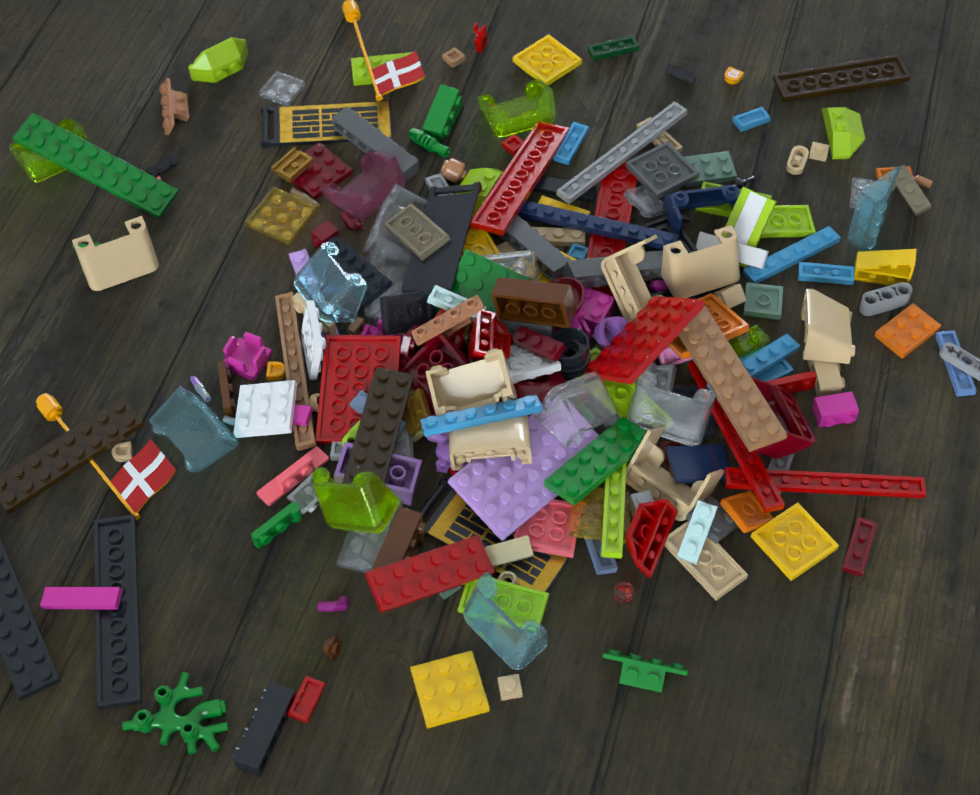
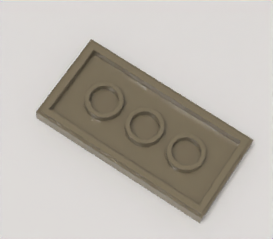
(417, 231)

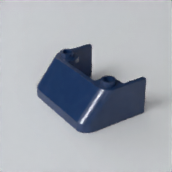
(696, 199)

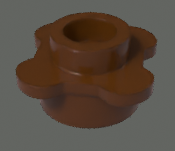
(332, 647)

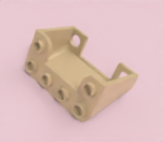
(118, 259)
(704, 269)

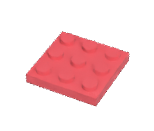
(550, 530)

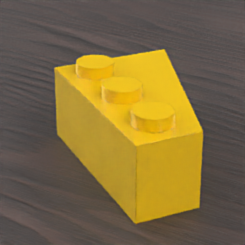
(885, 266)

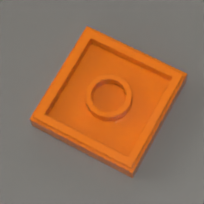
(745, 511)

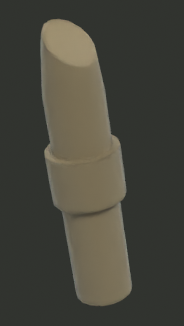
(294, 191)

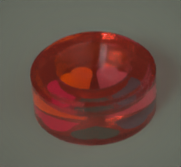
(623, 592)

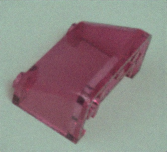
(368, 189)

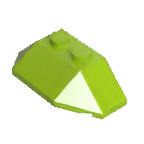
(219, 61)
(843, 131)
(487, 177)

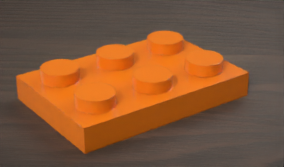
(907, 330)

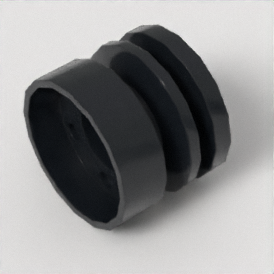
(577, 353)

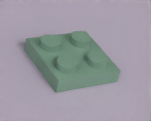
(763, 301)

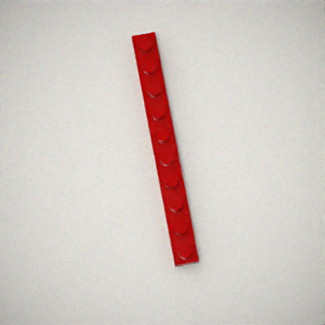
(749, 461)
(834, 483)

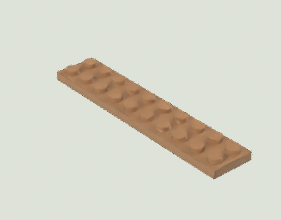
(732, 382)

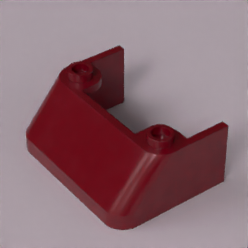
(790, 417)

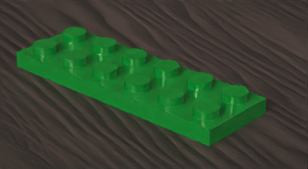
(596, 461)

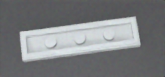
(747, 254)

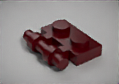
(408, 347)

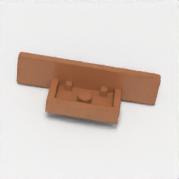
(174, 106)
(449, 321)

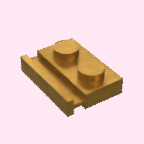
(292, 165)
(416, 409)

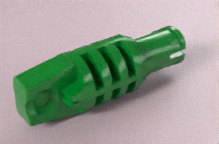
(428, 142)

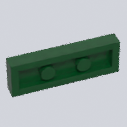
(613, 48)

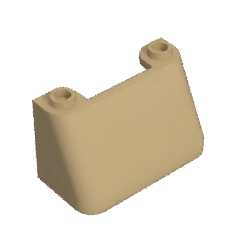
(826, 329)
(471, 384)
(491, 440)

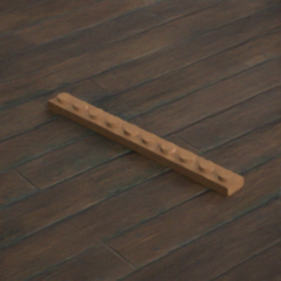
(294, 364)

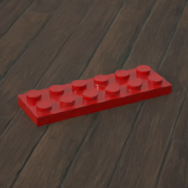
(428, 573)

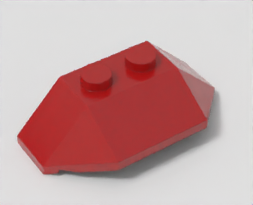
(488, 334)
(649, 533)

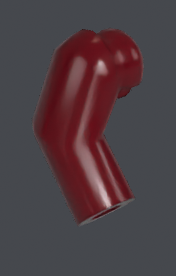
(354, 224)

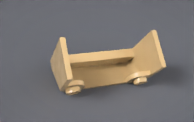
(626, 279)
(647, 474)

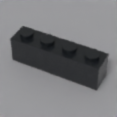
(264, 730)

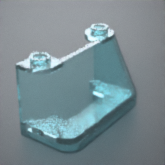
(326, 283)
(193, 429)
(511, 643)

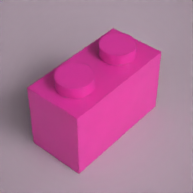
(835, 409)

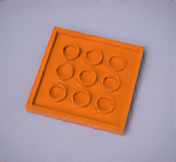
(726, 319)

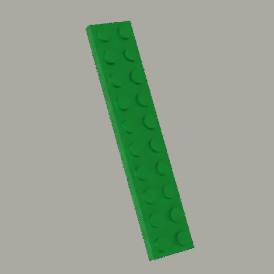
(96, 165)

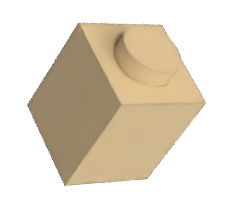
(731, 295)

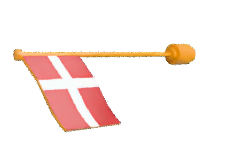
(391, 74)
(137, 478)

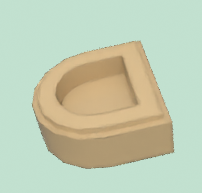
(122, 452)

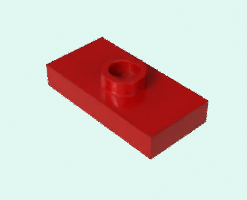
(306, 699)

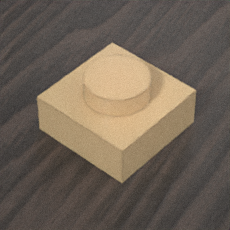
(819, 151)
(509, 687)

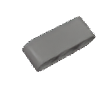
(885, 299)

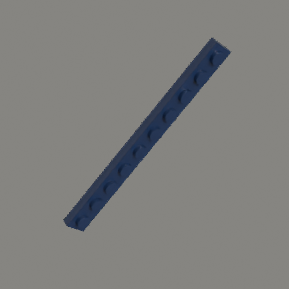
(596, 225)

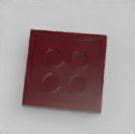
(325, 169)

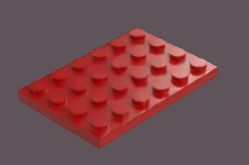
(644, 338)
(347, 370)

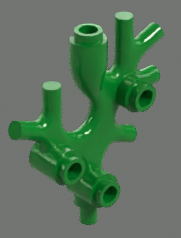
(170, 722)

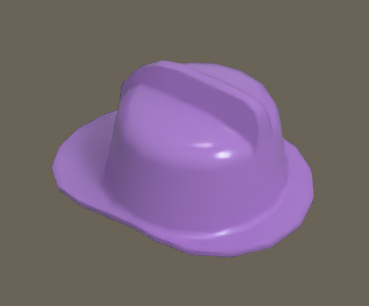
(608, 329)

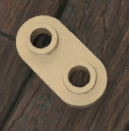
(797, 160)

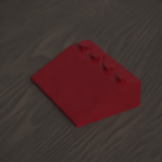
(437, 351)

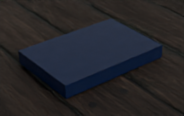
(696, 462)

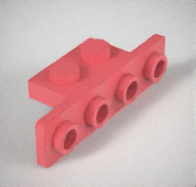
(292, 476)

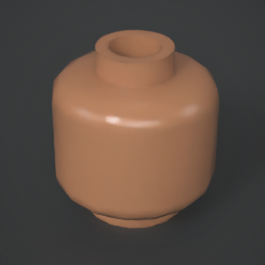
(453, 170)

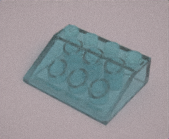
(872, 211)

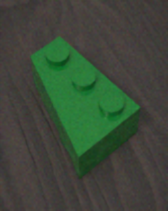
(443, 112)

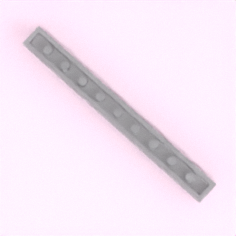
(621, 152)

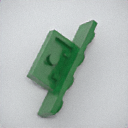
(643, 673)

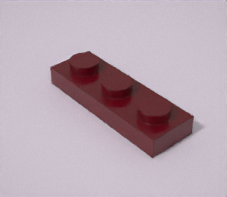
(538, 344)
(859, 546)

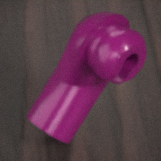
(658, 285)
(332, 606)

